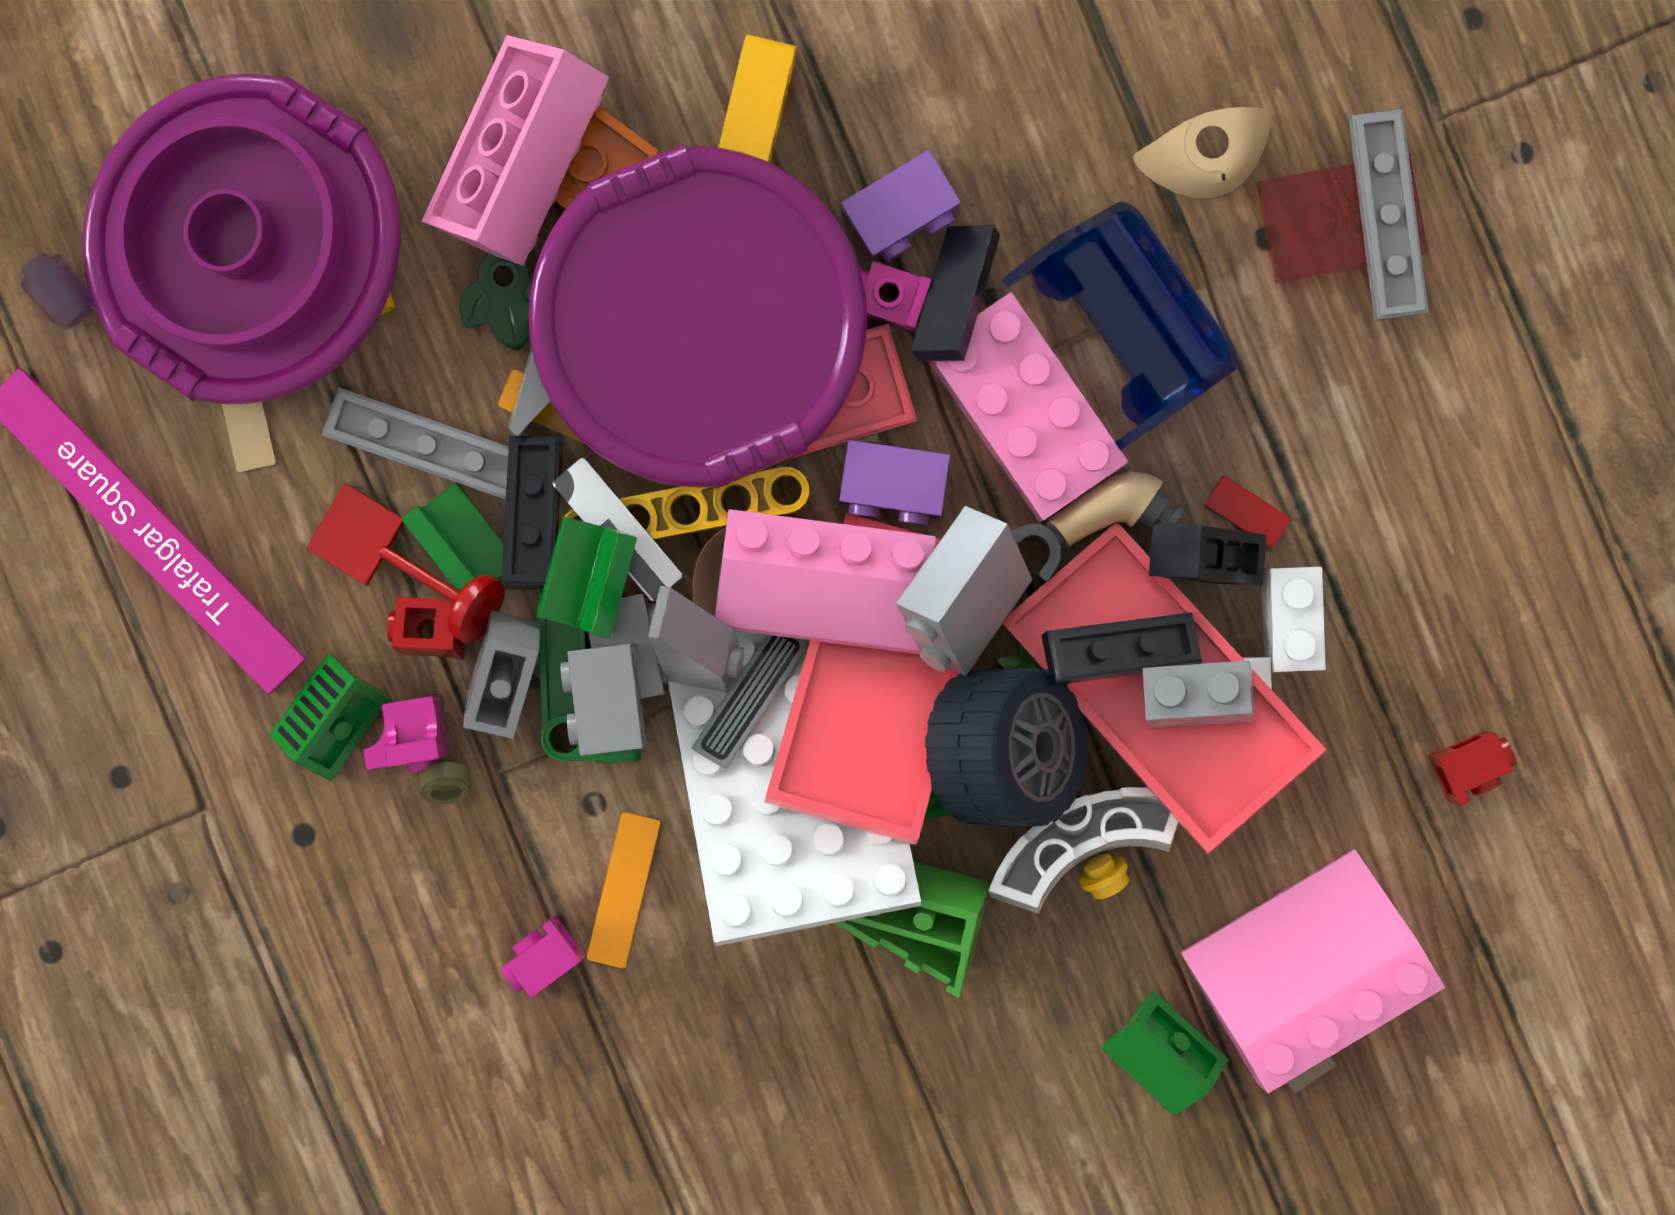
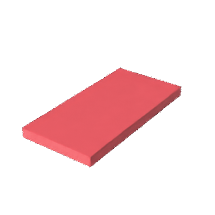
(859, 735)
(1203, 773)

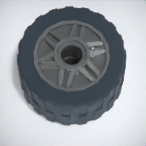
(1006, 747)

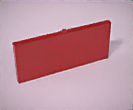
(1247, 510)

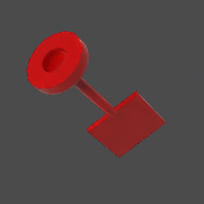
(358, 538)

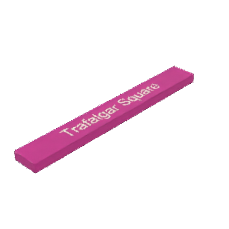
(147, 532)

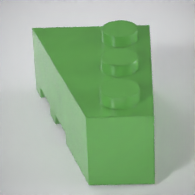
(933, 936)

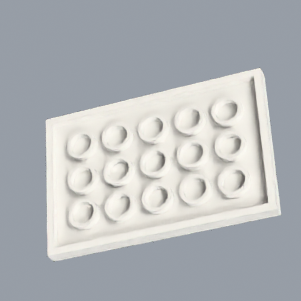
(769, 864)

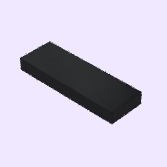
(955, 293)
(531, 510)
(1120, 648)

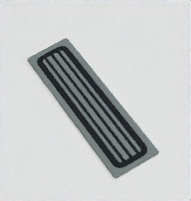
(749, 698)

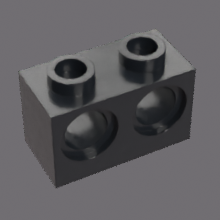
(1207, 554)

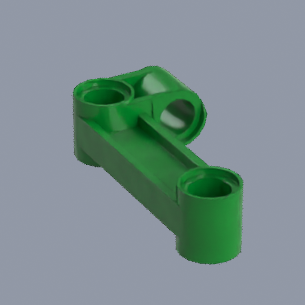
(555, 704)

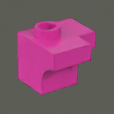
(411, 735)

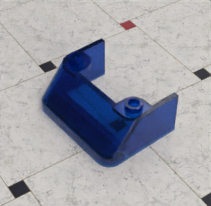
(1139, 309)

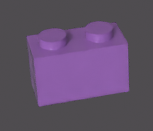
(901, 207)
(894, 481)

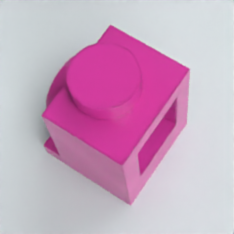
(906, 309)
(542, 958)

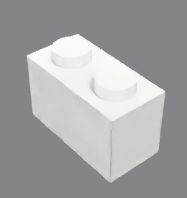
(1293, 619)

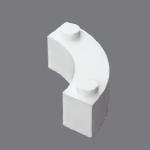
(1087, 828)

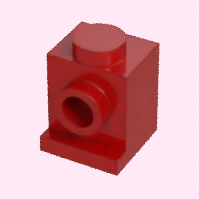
(410, 618)
(1473, 765)

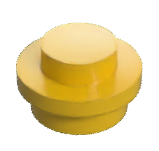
(1104, 876)

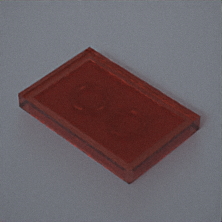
(1317, 222)

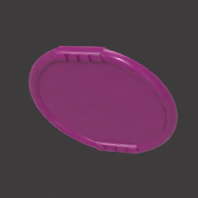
(241, 239)
(697, 316)

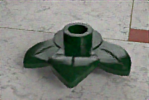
(499, 304)

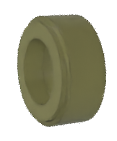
(445, 783)

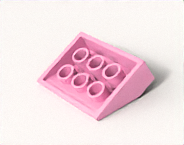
(1311, 971)

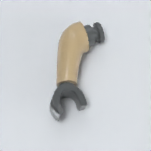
(1114, 500)

